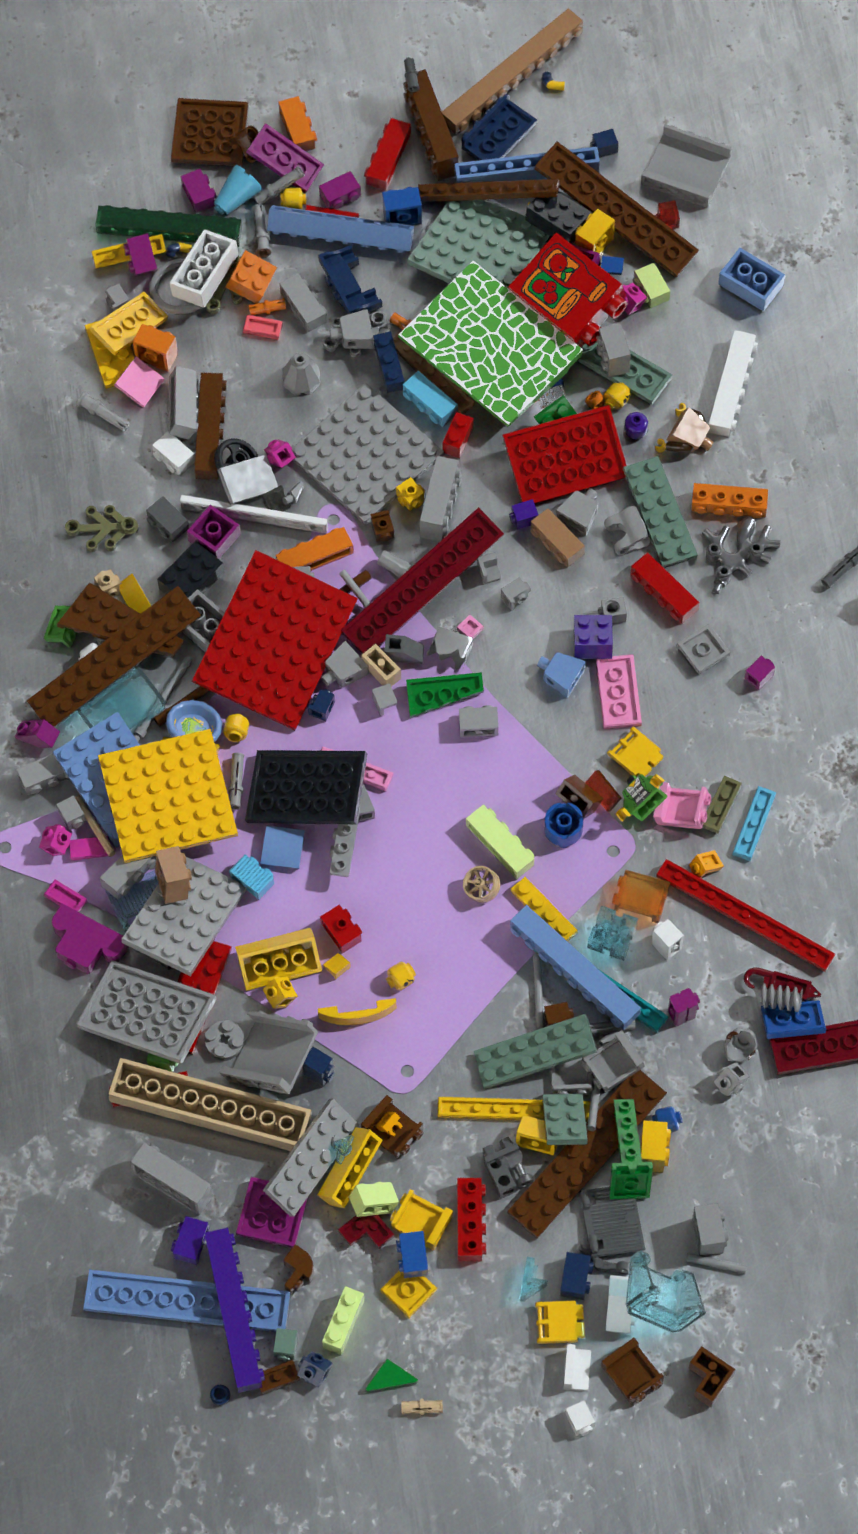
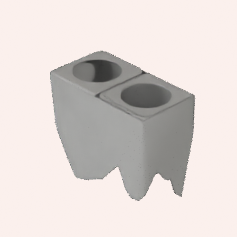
(451, 644)

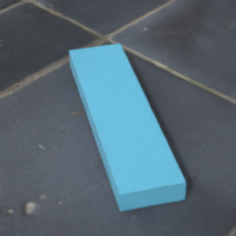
(754, 823)

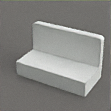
(577, 1368)

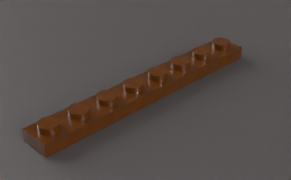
(488, 190)

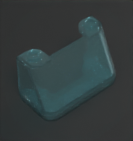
(130, 696)
(661, 1299)

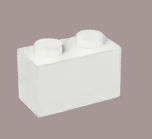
(173, 454)
(667, 939)

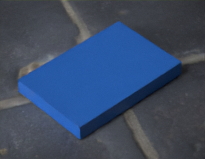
(790, 1023)

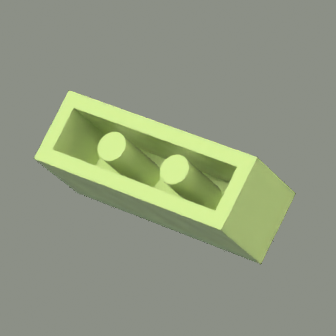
(343, 1320)

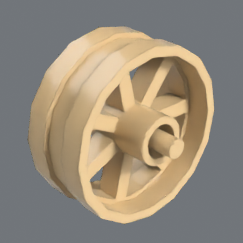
(481, 884)

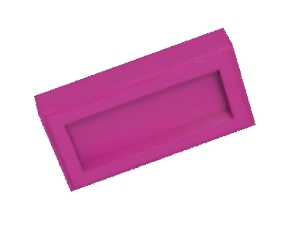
(86, 848)
(64, 895)

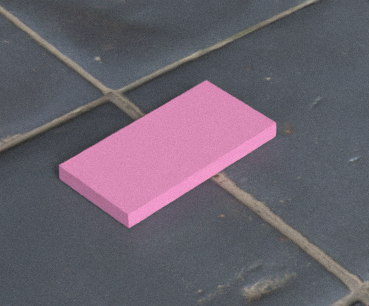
(618, 692)

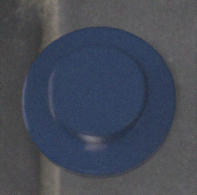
(220, 1394)

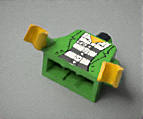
(641, 796)

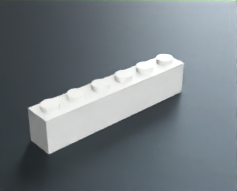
(732, 383)

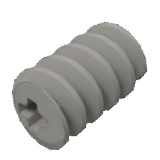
(782, 998)

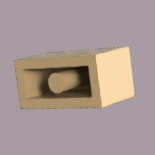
(381, 666)

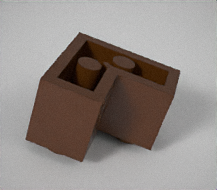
(715, 1375)

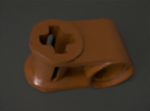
(245, 138)

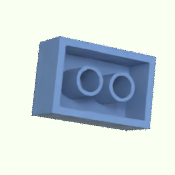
(751, 279)

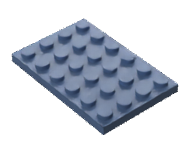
(83, 768)

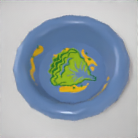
(193, 717)

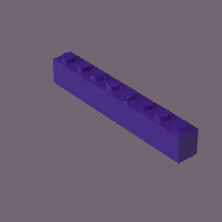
(233, 1310)

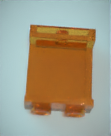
(641, 895)

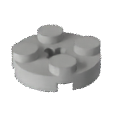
(222, 1050)

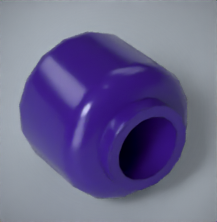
(636, 425)

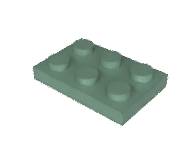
(564, 1119)

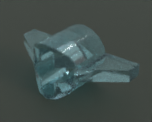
(343, 1148)

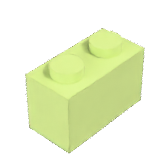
(652, 285)
(373, 1199)

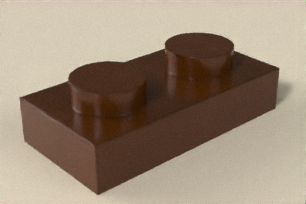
(279, 1376)

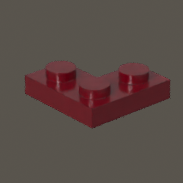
(371, 1225)

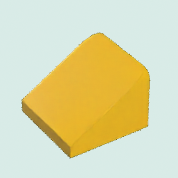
(337, 965)

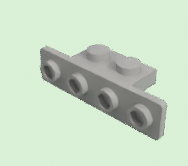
(343, 848)

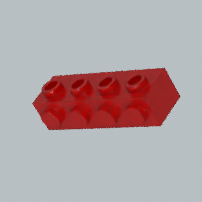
(470, 1219)

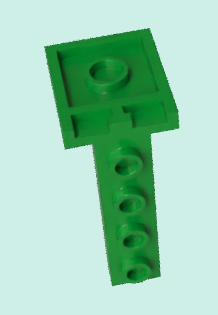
(632, 1176)

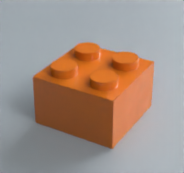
(251, 277)
(155, 347)

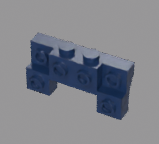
(344, 285)

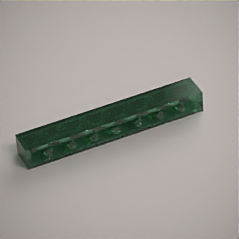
(171, 225)

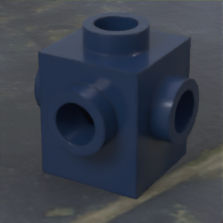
(314, 1368)

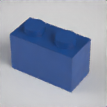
(413, 1254)

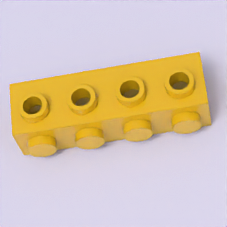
(347, 1175)

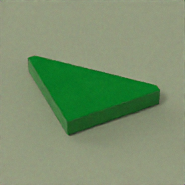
(390, 1376)

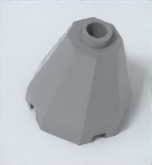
(301, 374)

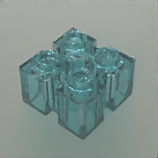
(602, 937)

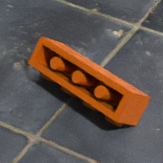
(729, 500)

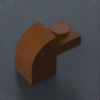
(302, 1265)

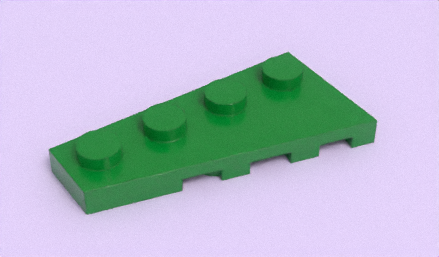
(439, 691)

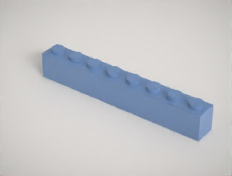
(514, 167)
(340, 228)
(575, 967)

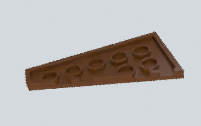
(103, 616)

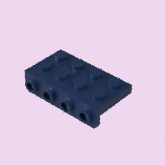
(498, 130)

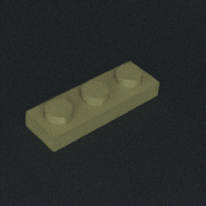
(721, 804)

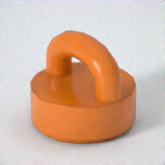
(594, 399)

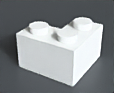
(617, 1316)

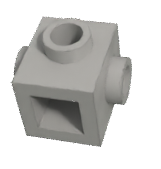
(731, 1079)

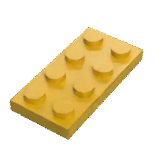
(122, 325)
(110, 366)

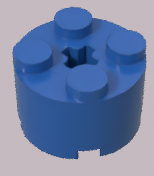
(563, 834)

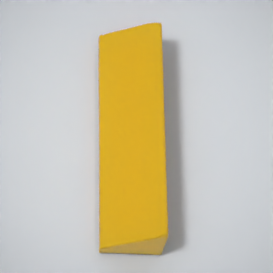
(133, 594)

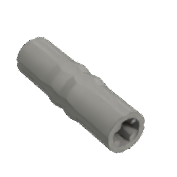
(393, 564)

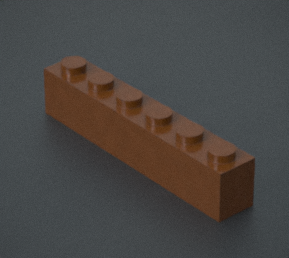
(209, 424)

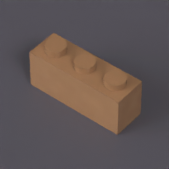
(557, 538)

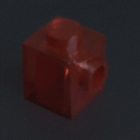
(669, 214)

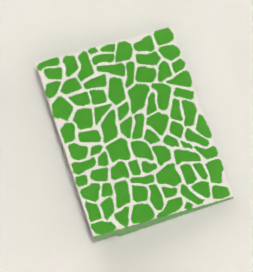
(491, 344)

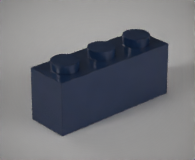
(388, 362)

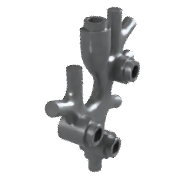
(747, 550)

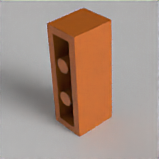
(296, 123)

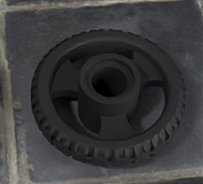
(236, 453)

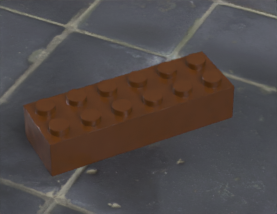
(432, 127)

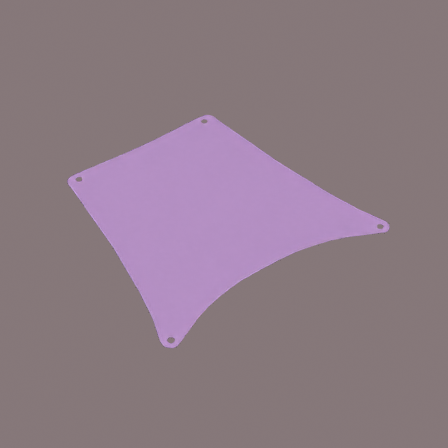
(404, 861)

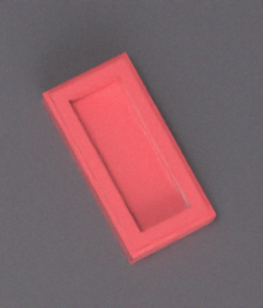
(262, 327)

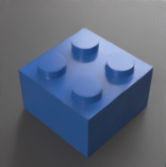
(402, 206)

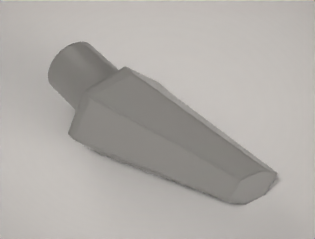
(293, 494)

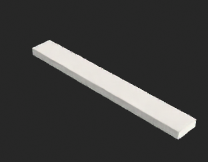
(256, 514)

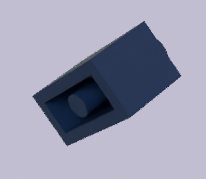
(318, 1067)
(575, 1276)

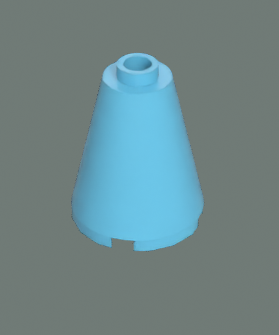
(236, 191)

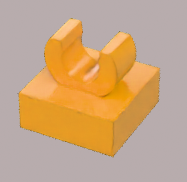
(387, 1122)

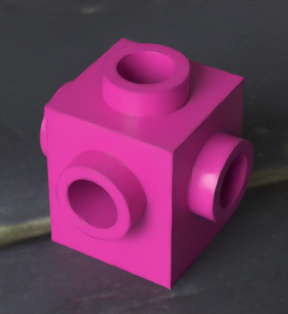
(634, 297)
(279, 453)
(55, 840)

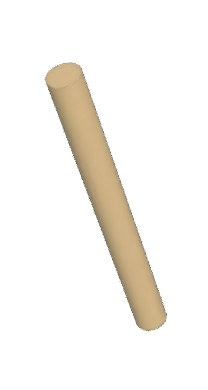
(95, 827)

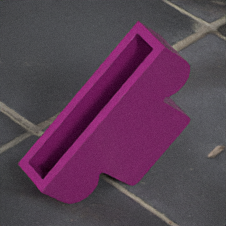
(85, 940)

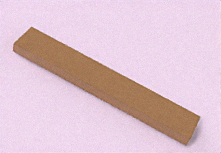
(419, 364)

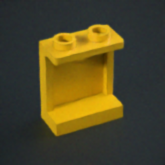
(421, 1215)

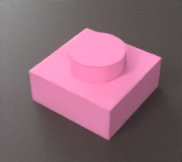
(470, 627)

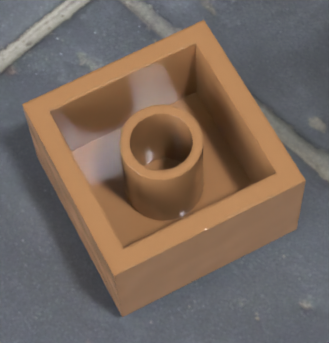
(172, 874)

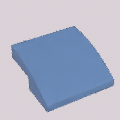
(282, 847)

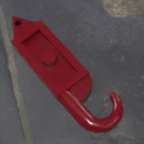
(777, 978)

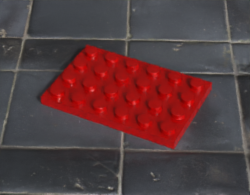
(565, 455)

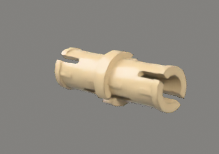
(422, 1406)

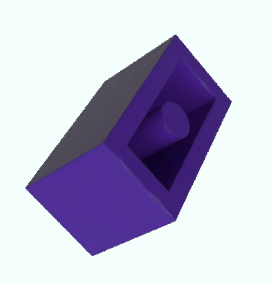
(190, 1240)

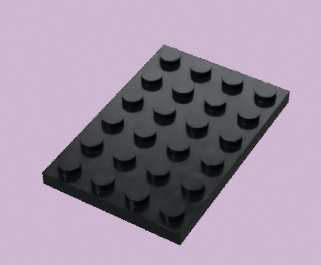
(306, 787)

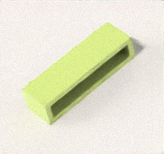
(500, 841)

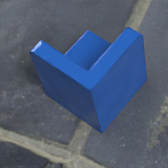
(612, 265)

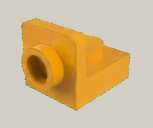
(705, 863)

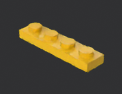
(116, 255)
(532, 897)

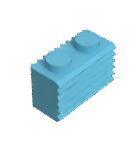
(252, 876)

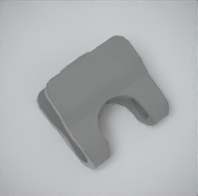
(636, 532)

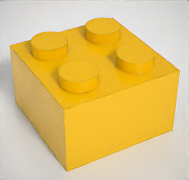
(596, 232)
(654, 1143)

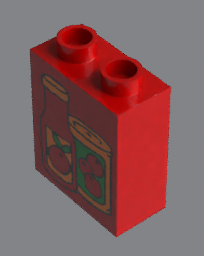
(570, 291)

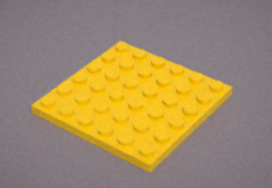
(167, 795)

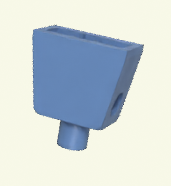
(562, 672)

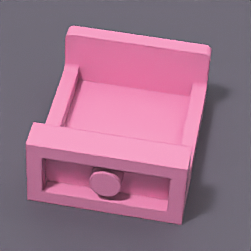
(683, 807)

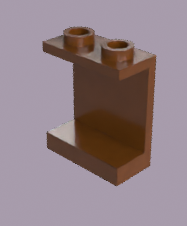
(404, 1137)

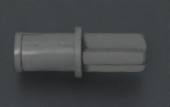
(411, 74)

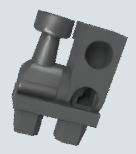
(501, 1163)

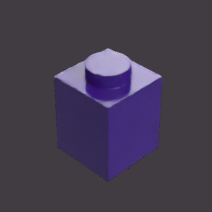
(523, 514)

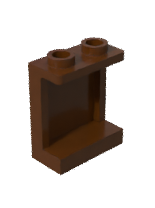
(632, 1372)

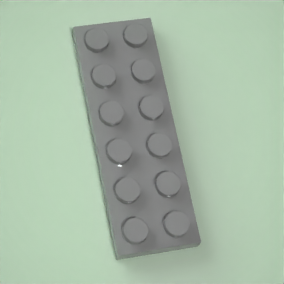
(310, 1158)

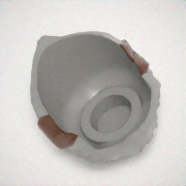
(740, 1045)

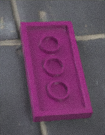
(283, 156)

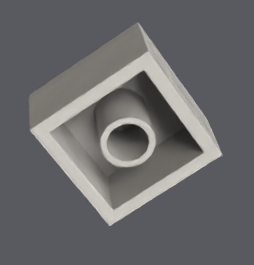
(613, 350)
(709, 1229)

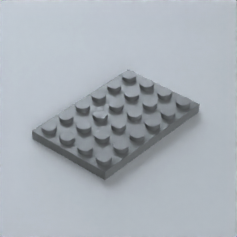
(185, 929)
(146, 1012)

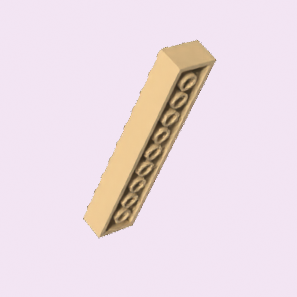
(208, 1105)

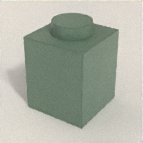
(285, 1344)

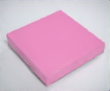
(139, 382)

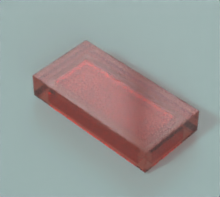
(602, 786)

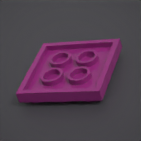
(265, 1219)

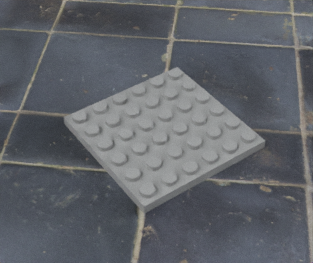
(365, 453)

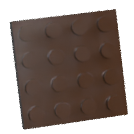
(207, 131)

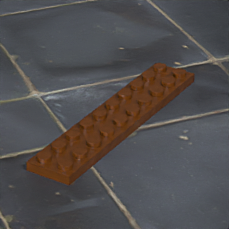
(631, 218)
(114, 657)
(579, 1163)

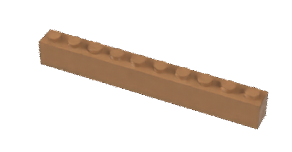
(512, 71)

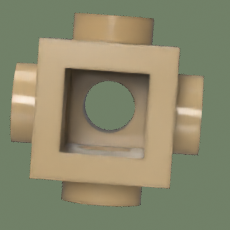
(108, 582)

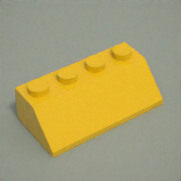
(279, 956)

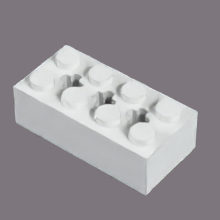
(204, 268)

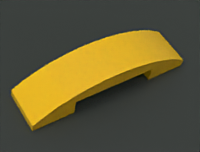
(331, 1014)

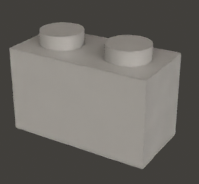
(478, 721)

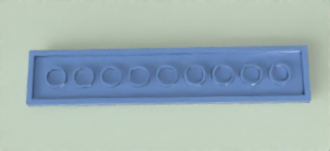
(179, 1300)

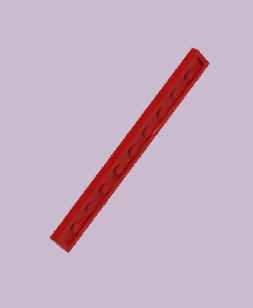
(746, 915)

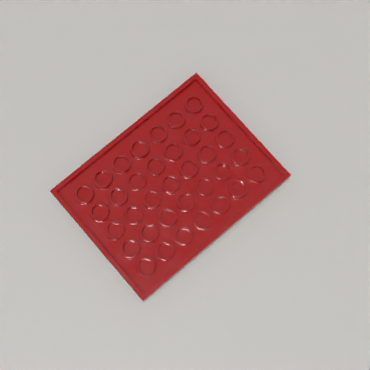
(274, 640)

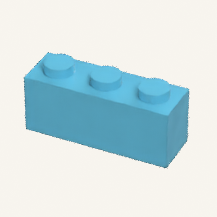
(429, 399)

